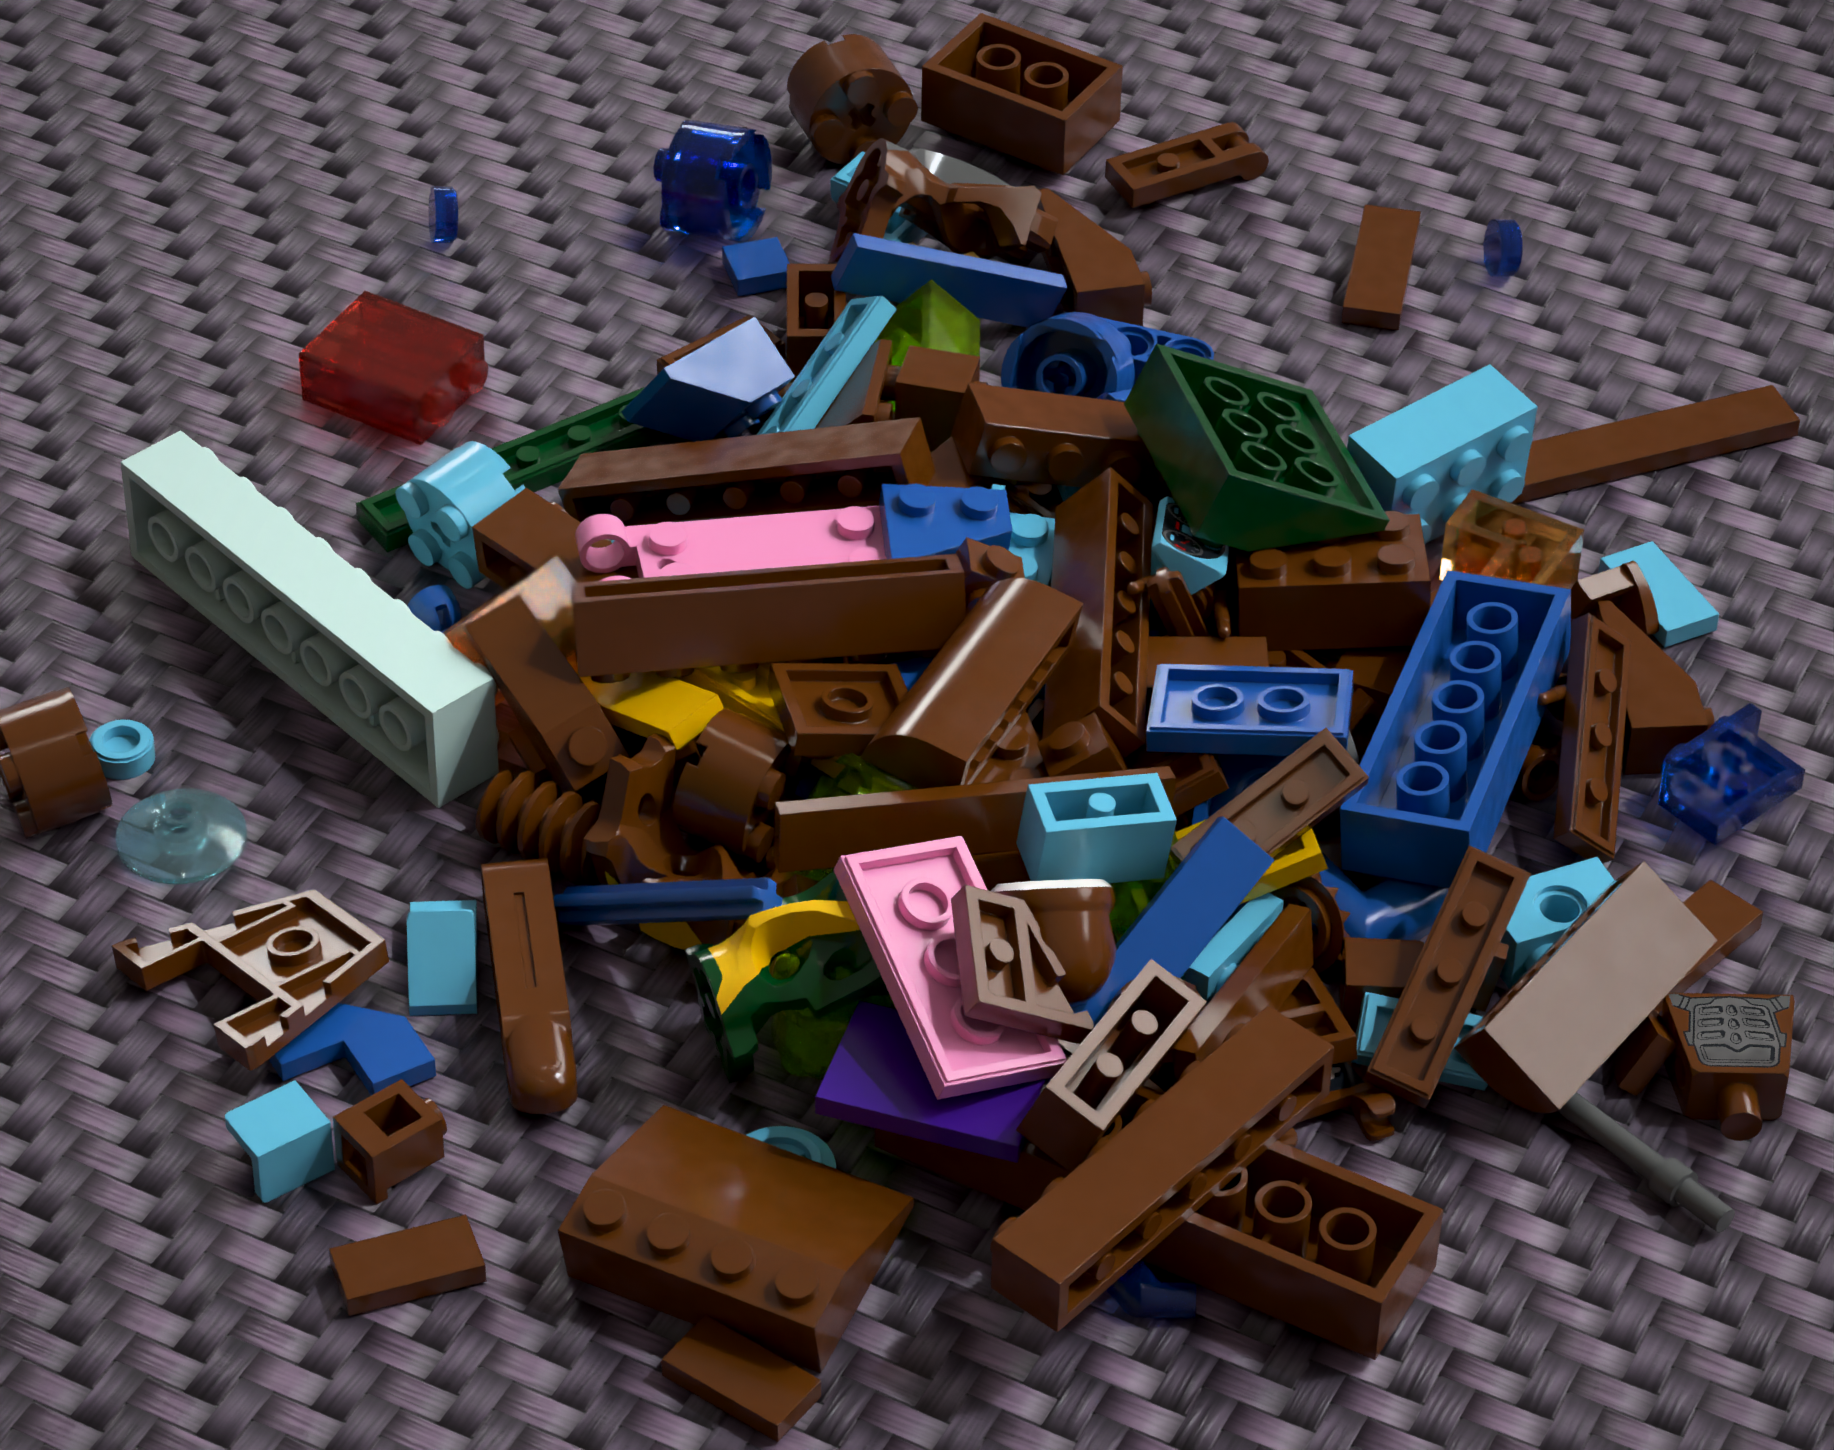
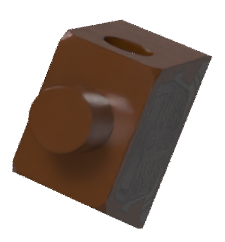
(1730, 1057)

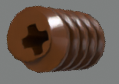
(539, 823)

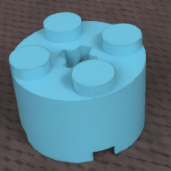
(451, 499)

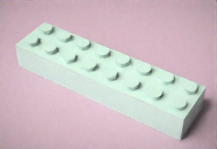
(312, 618)

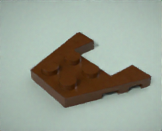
(286, 953)

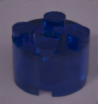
(713, 180)

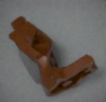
(945, 199)

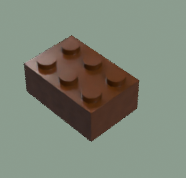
(1021, 93)
(1336, 590)

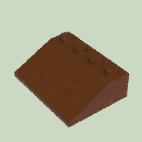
(733, 1233)

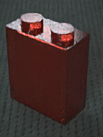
(393, 367)

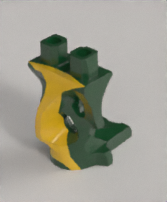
(741, 994)

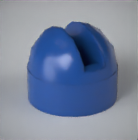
(436, 607)

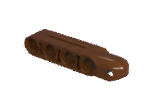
(529, 985)

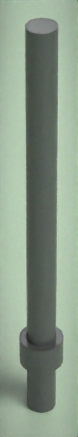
(1668, 1177)

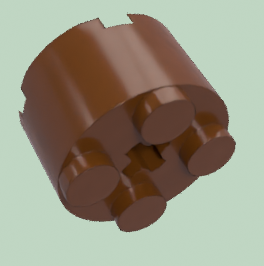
(849, 97)
(50, 763)
(736, 784)

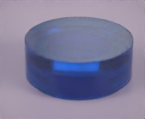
(443, 214)
(1502, 247)

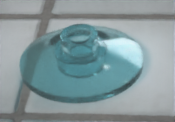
(181, 836)

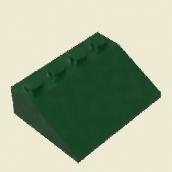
(1248, 455)

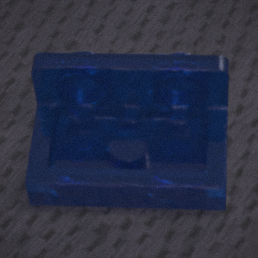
(1726, 777)

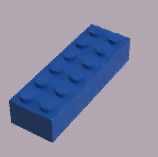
(1456, 728)

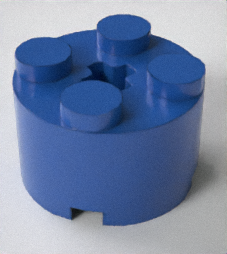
(1086, 342)

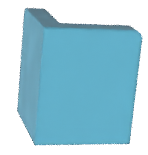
(284, 1138)

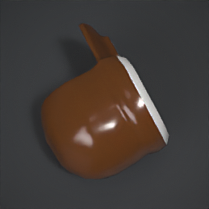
(1075, 926)

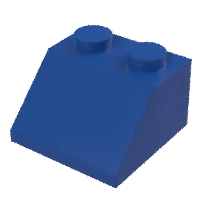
(715, 388)

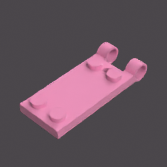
(732, 542)

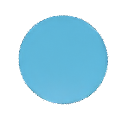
(123, 748)

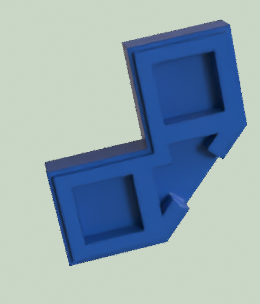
(374, 1042)

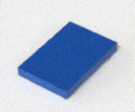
(1246, 708)

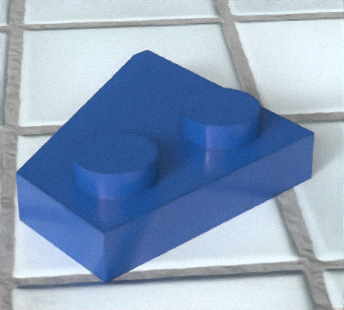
(938, 519)

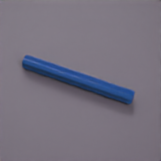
(666, 902)

